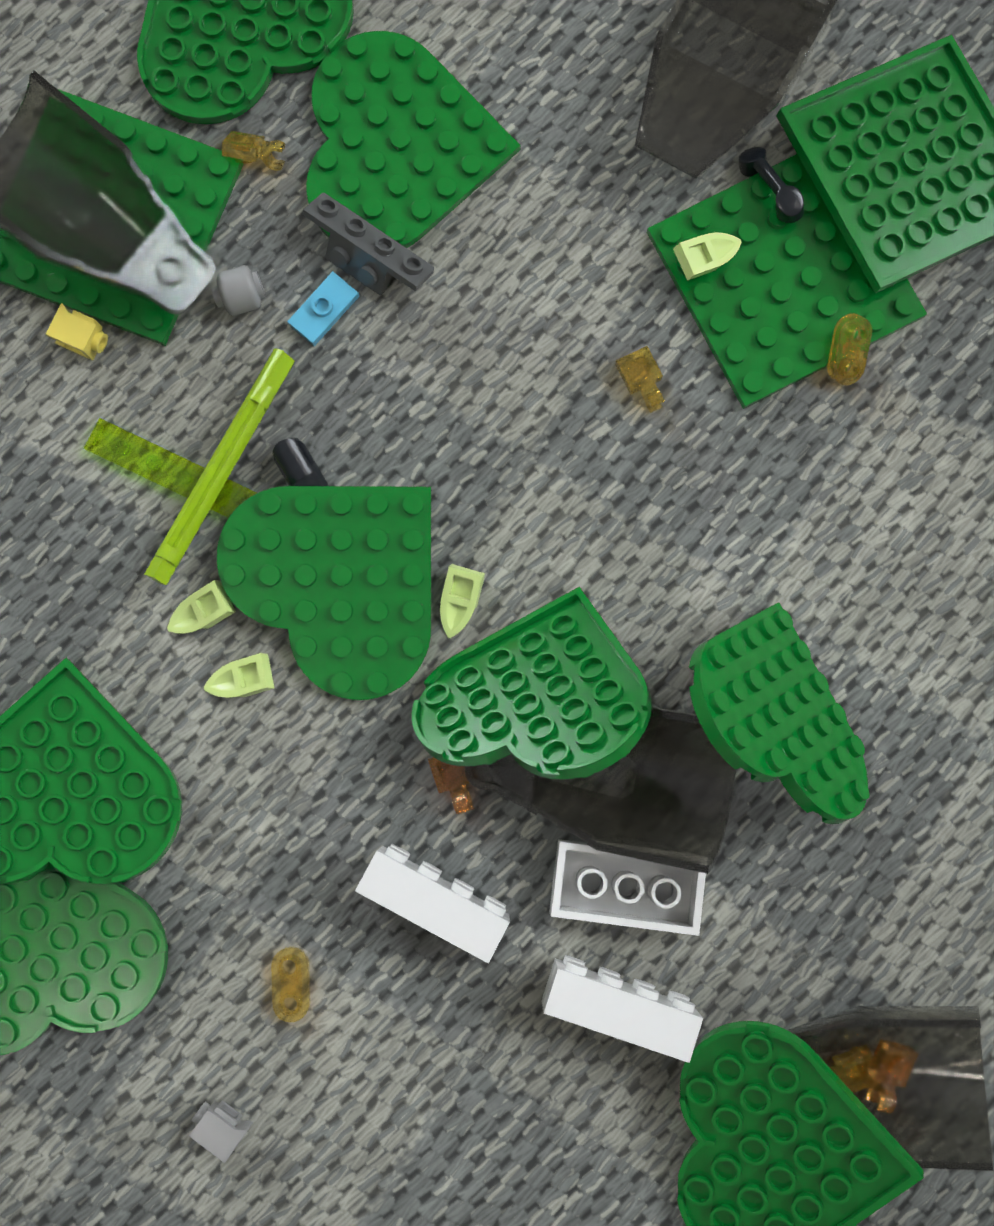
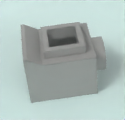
(219, 1129)

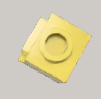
(77, 333)

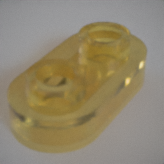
(849, 351)
(291, 985)

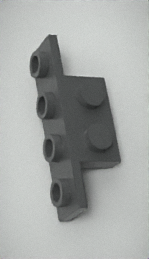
(364, 249)

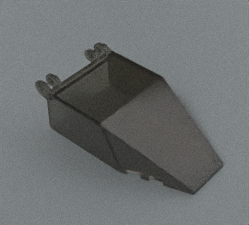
(722, 73)

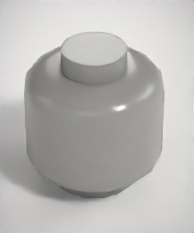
(238, 290)

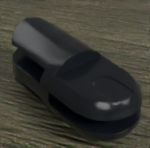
(297, 464)

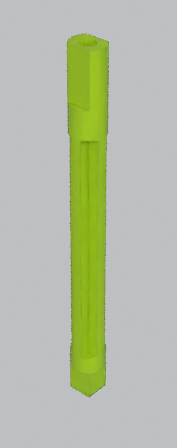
(219, 467)

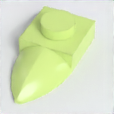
(706, 253)
(459, 598)
(201, 609)
(242, 677)

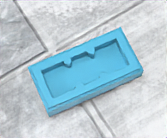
(323, 308)

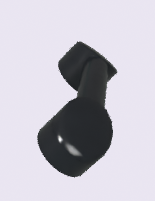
(788, 198)

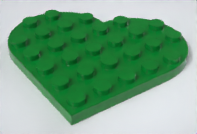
(219, 55)
(399, 135)
(341, 575)
(540, 689)
(777, 717)
(80, 787)
(74, 957)
(780, 1137)

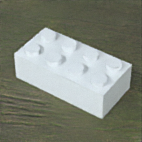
(625, 890)
(434, 903)
(622, 1009)

